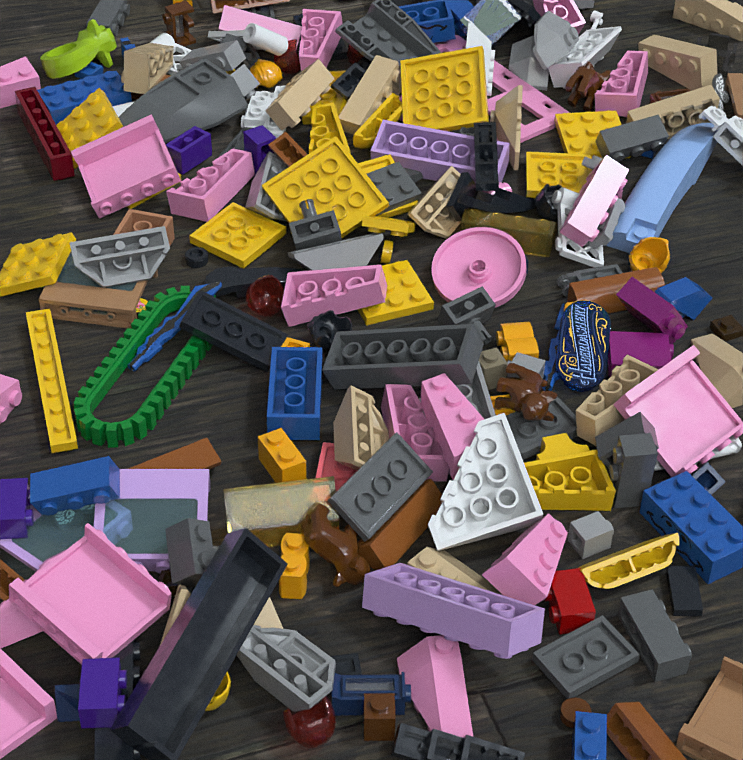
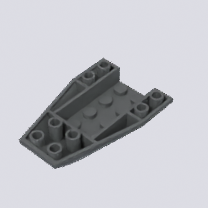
(387, 33)
(192, 97)

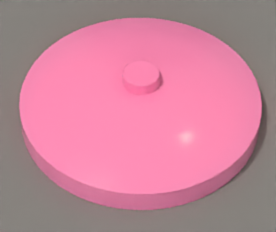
(476, 260)

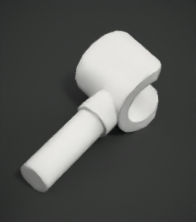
(596, 18)

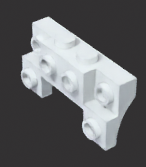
(256, 115)
(729, 131)

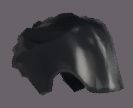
(544, 203)
(324, 328)

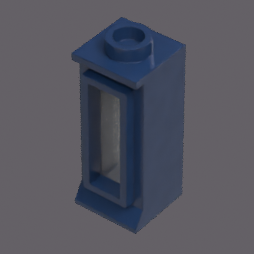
(350, 689)

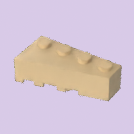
(146, 66)

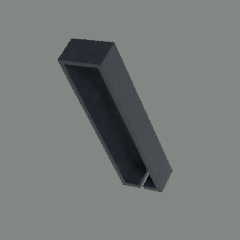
(199, 647)

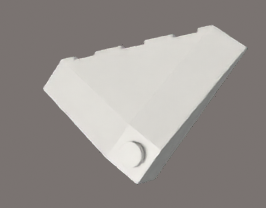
(488, 492)

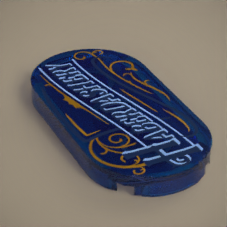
(583, 345)

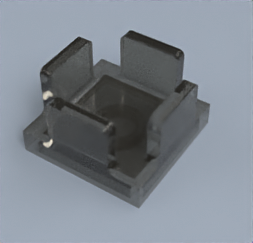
(725, 57)

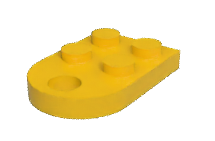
(381, 224)

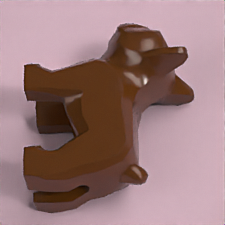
(585, 83)
(525, 394)
(335, 546)

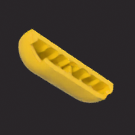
(389, 110)
(631, 562)

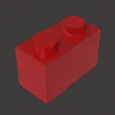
(570, 601)

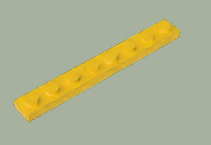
(51, 381)

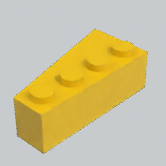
(325, 126)
(572, 482)

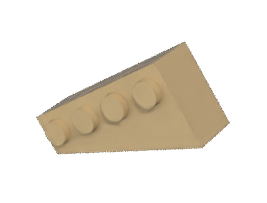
(713, 15)
(681, 61)
(376, 85)
(299, 95)
(678, 110)
(597, 411)

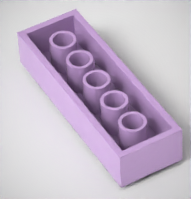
(431, 150)
(453, 609)

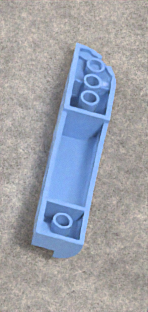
(663, 185)

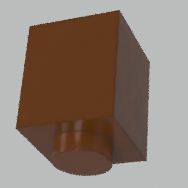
(379, 716)

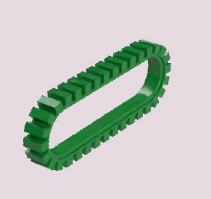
(118, 361)

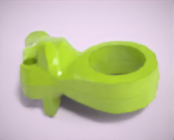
(91, 44)

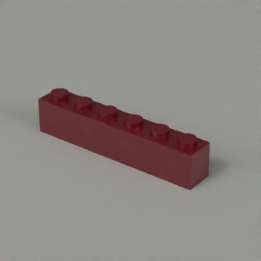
(44, 133)

